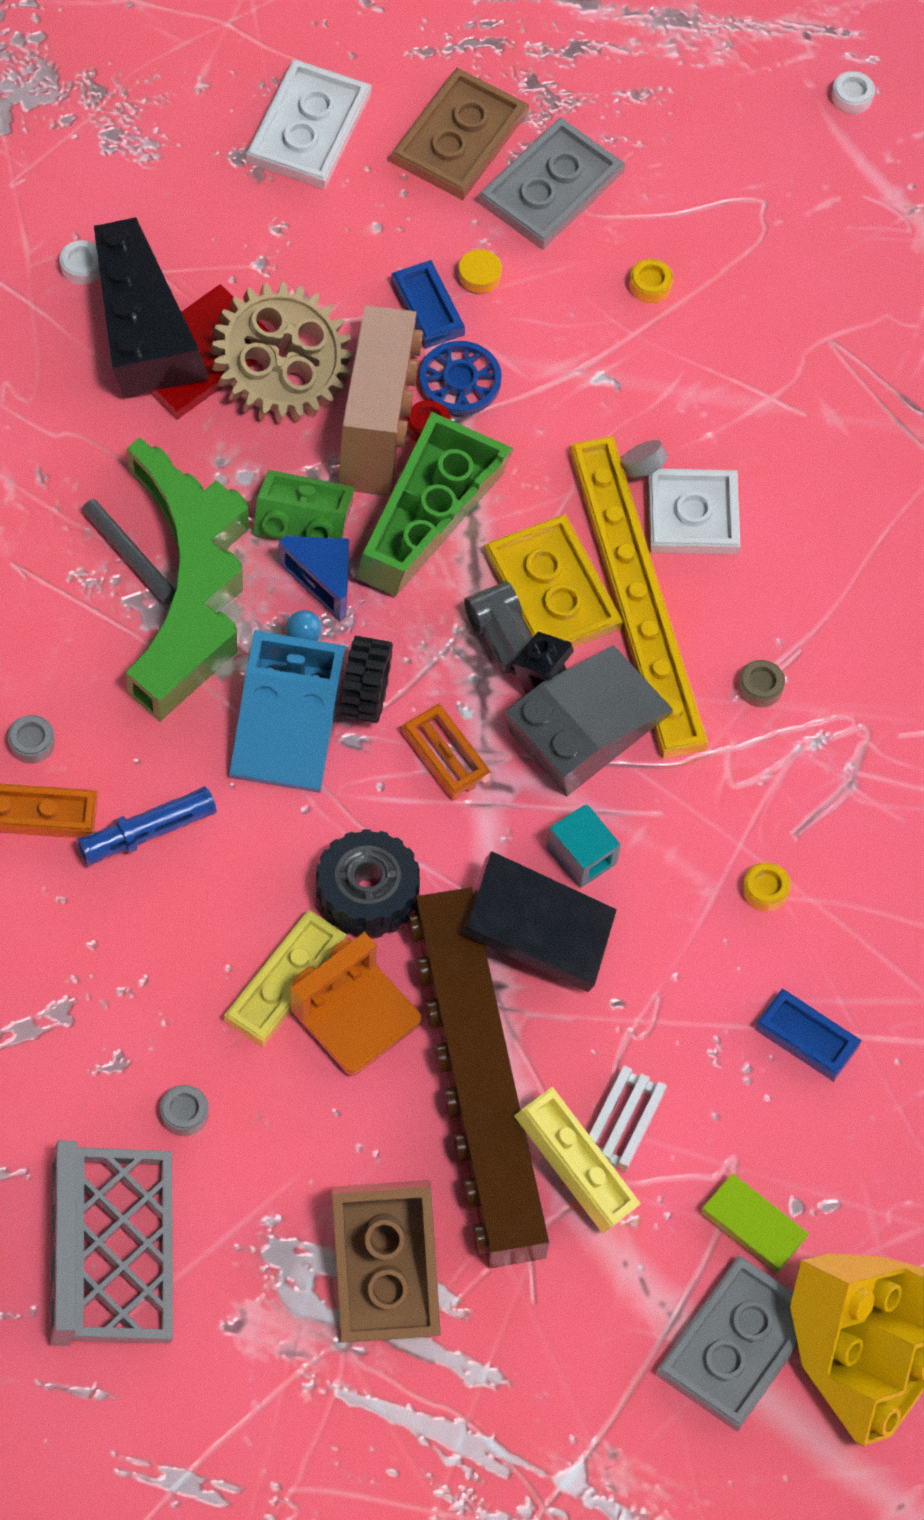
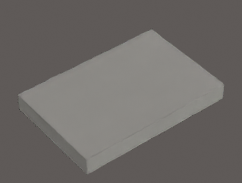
(551, 183)
(734, 1345)

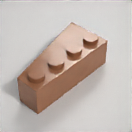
(379, 398)

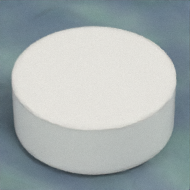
(853, 92)
(80, 262)

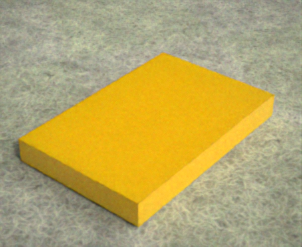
(554, 582)

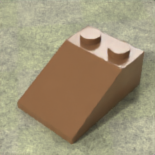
(386, 1261)

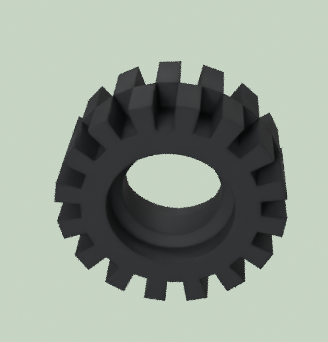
(366, 679)

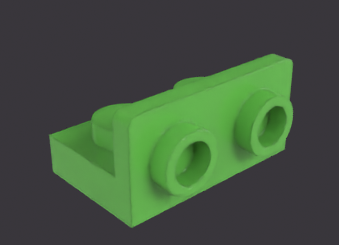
(301, 507)

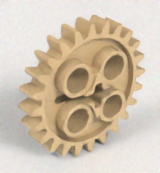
(290, 317)

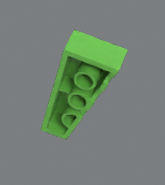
(434, 494)

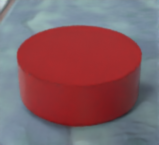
(419, 415)

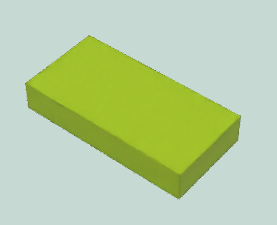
(754, 1223)

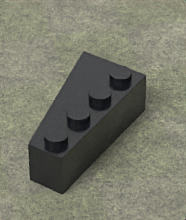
(144, 323)

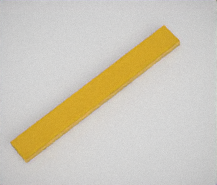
(637, 592)

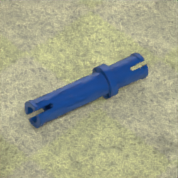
(133, 831)

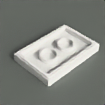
(308, 124)

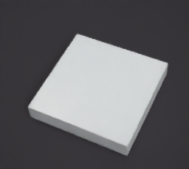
(694, 511)

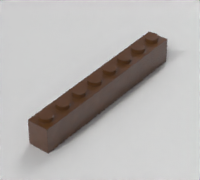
(480, 1082)

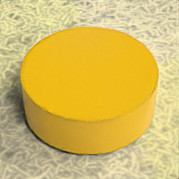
(480, 271)
(651, 280)
(766, 886)

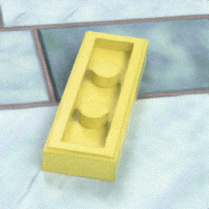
(267, 997)
(577, 1160)

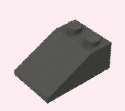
(586, 717)

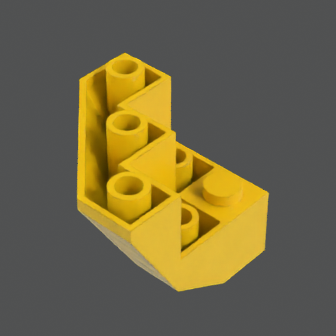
(862, 1338)

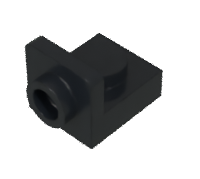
(541, 660)

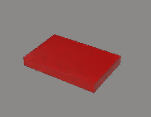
(201, 320)

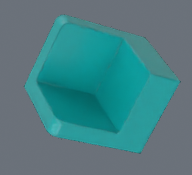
(583, 845)

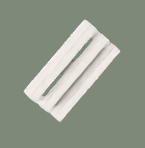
(640, 1084)

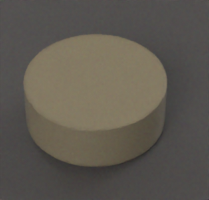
(761, 683)

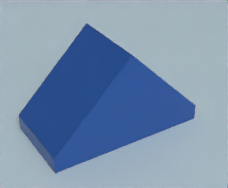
(320, 568)

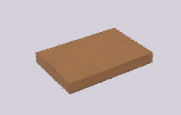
(459, 133)

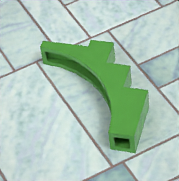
(196, 633)

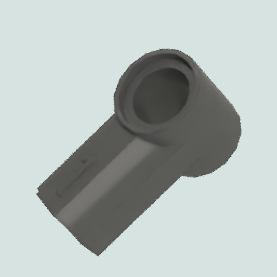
(499, 617)

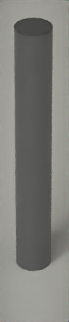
(129, 551)

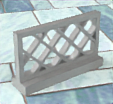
(68, 1252)

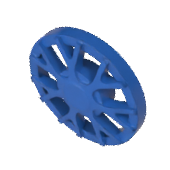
(461, 377)

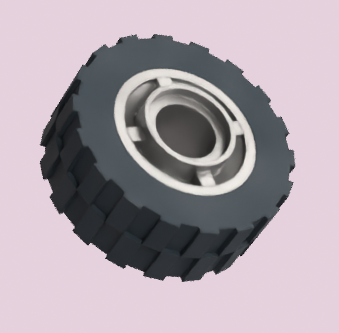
(373, 858)

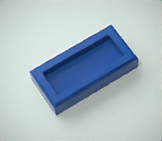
(424, 292)
(808, 1034)

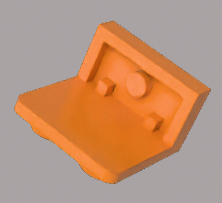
(352, 1005)

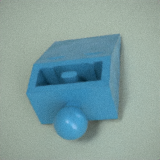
(288, 706)

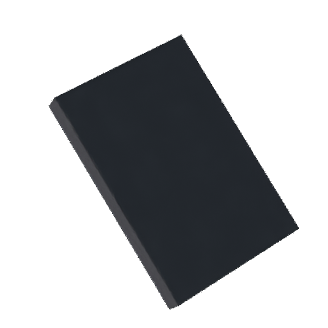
(539, 921)

